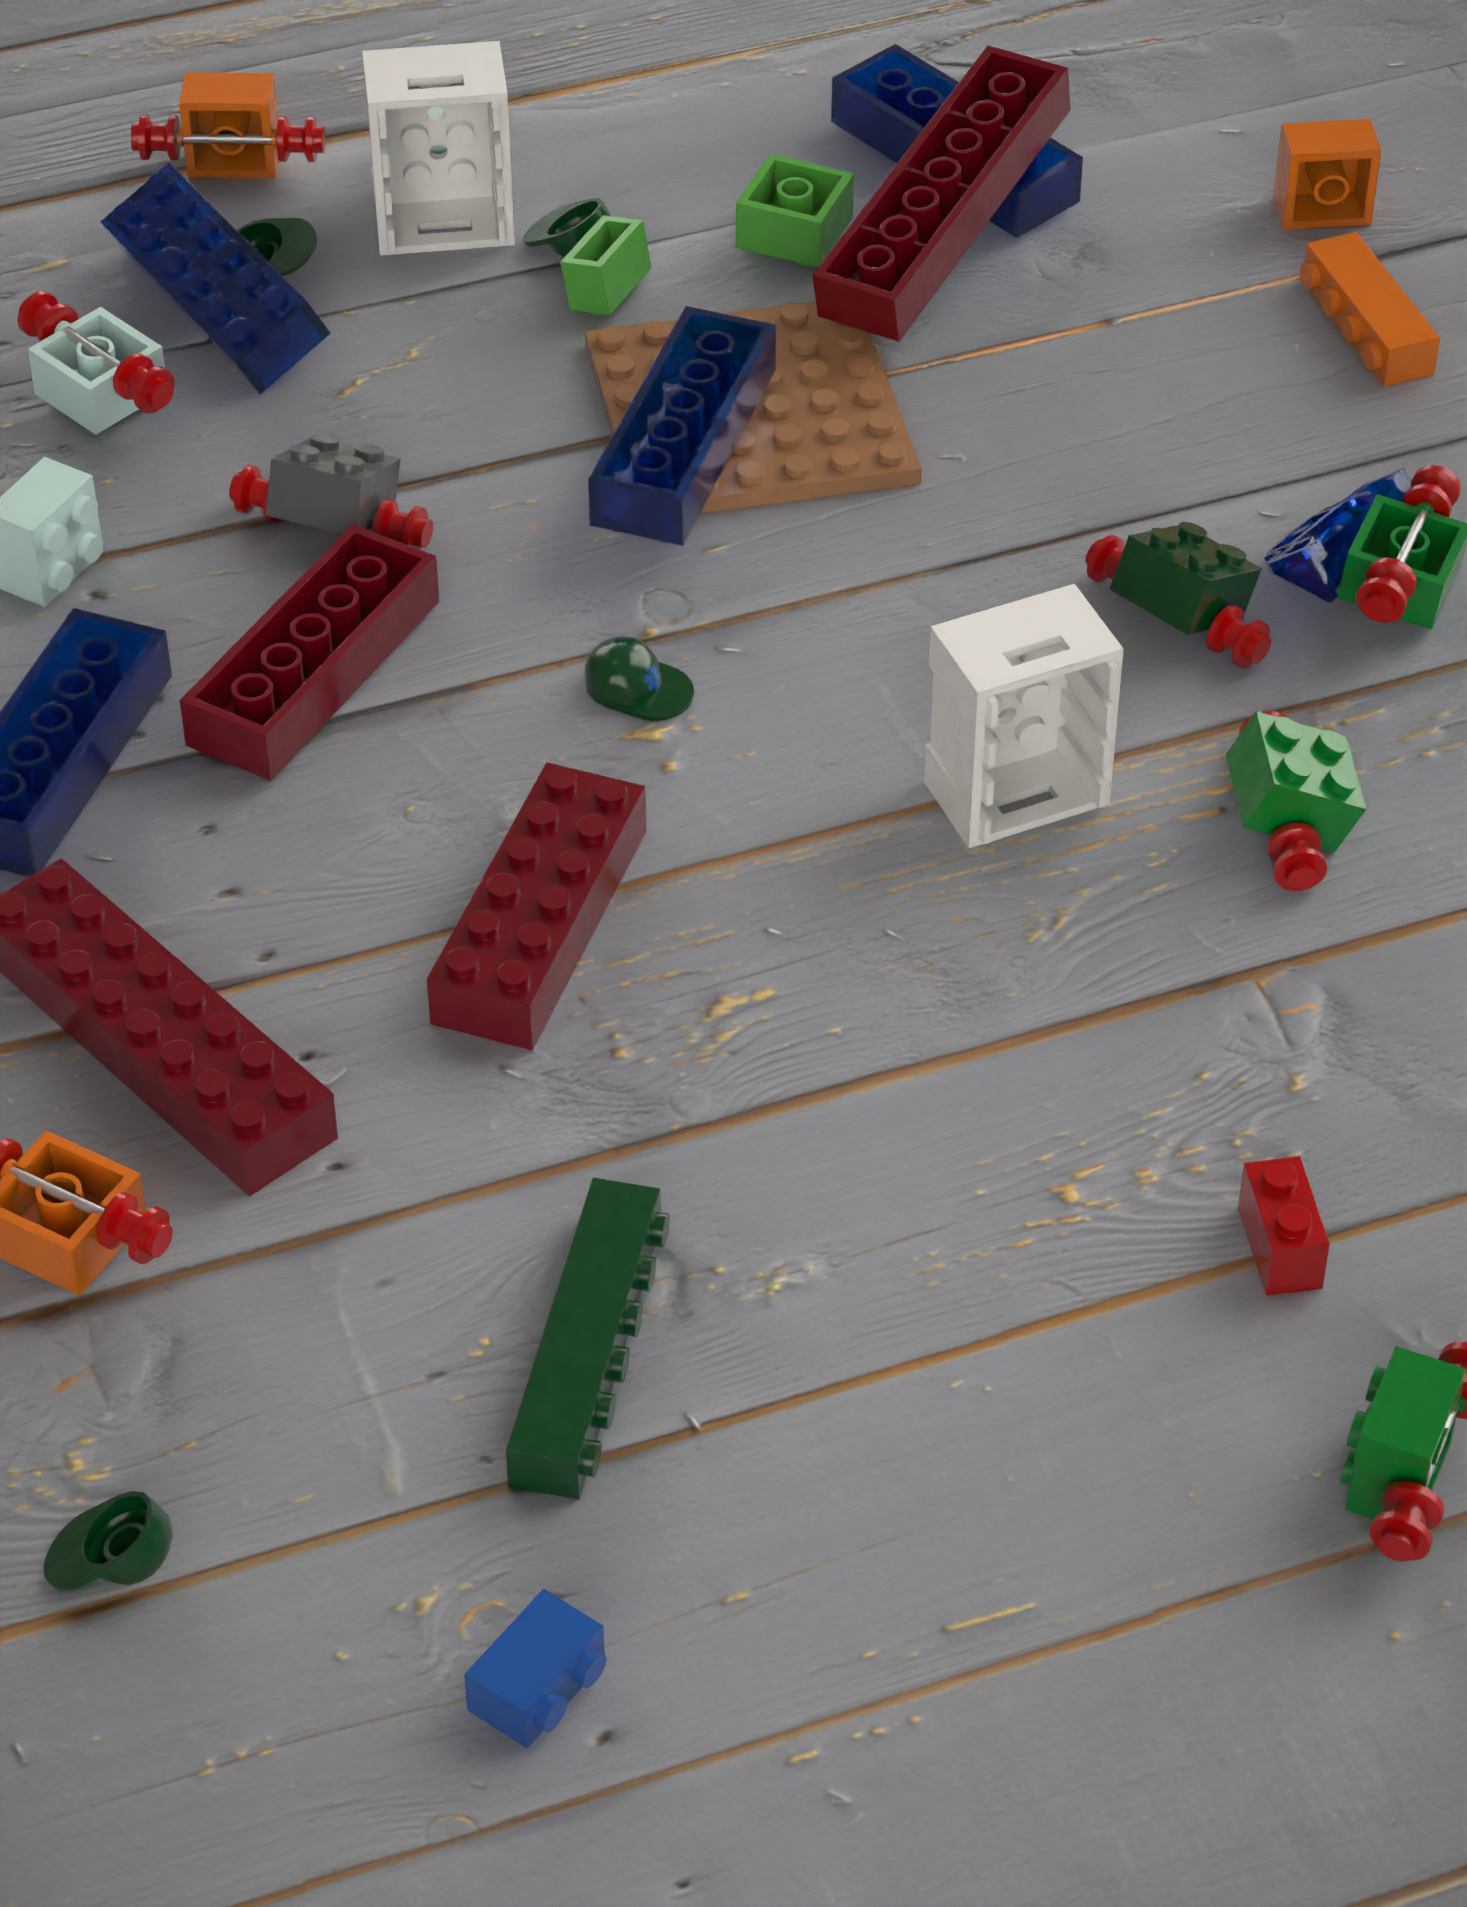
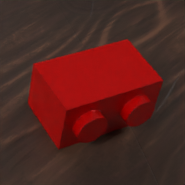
(1283, 1225)

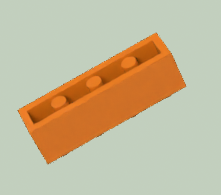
(1370, 309)

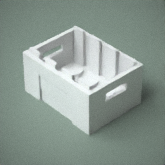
(450, 189)
(1060, 687)

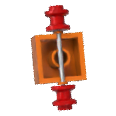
(229, 128)
(73, 1212)

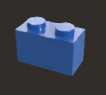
(536, 1668)

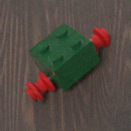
(1186, 584)

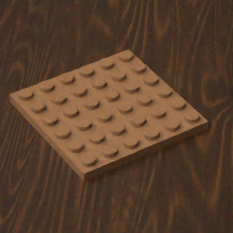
(819, 426)

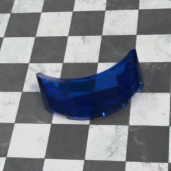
(1318, 548)

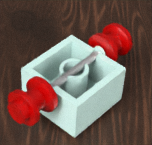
(92, 365)

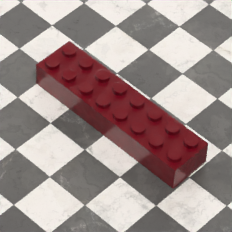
(941, 193)
(162, 1029)

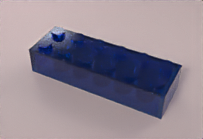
(897, 94)
(215, 278)
(682, 426)
(70, 727)

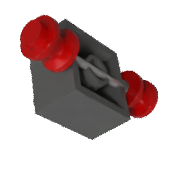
(332, 489)

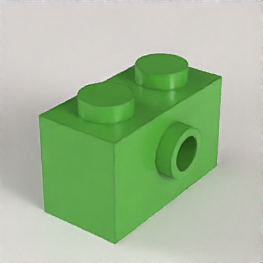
(606, 265)

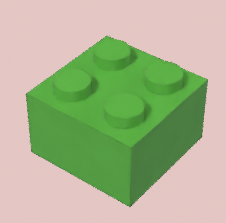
(794, 210)

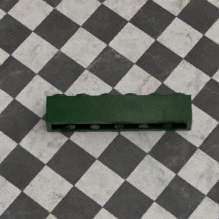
(586, 1339)

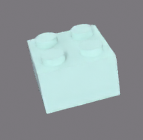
(48, 531)

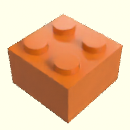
(1326, 174)

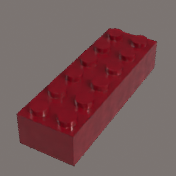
(310, 652)
(537, 906)

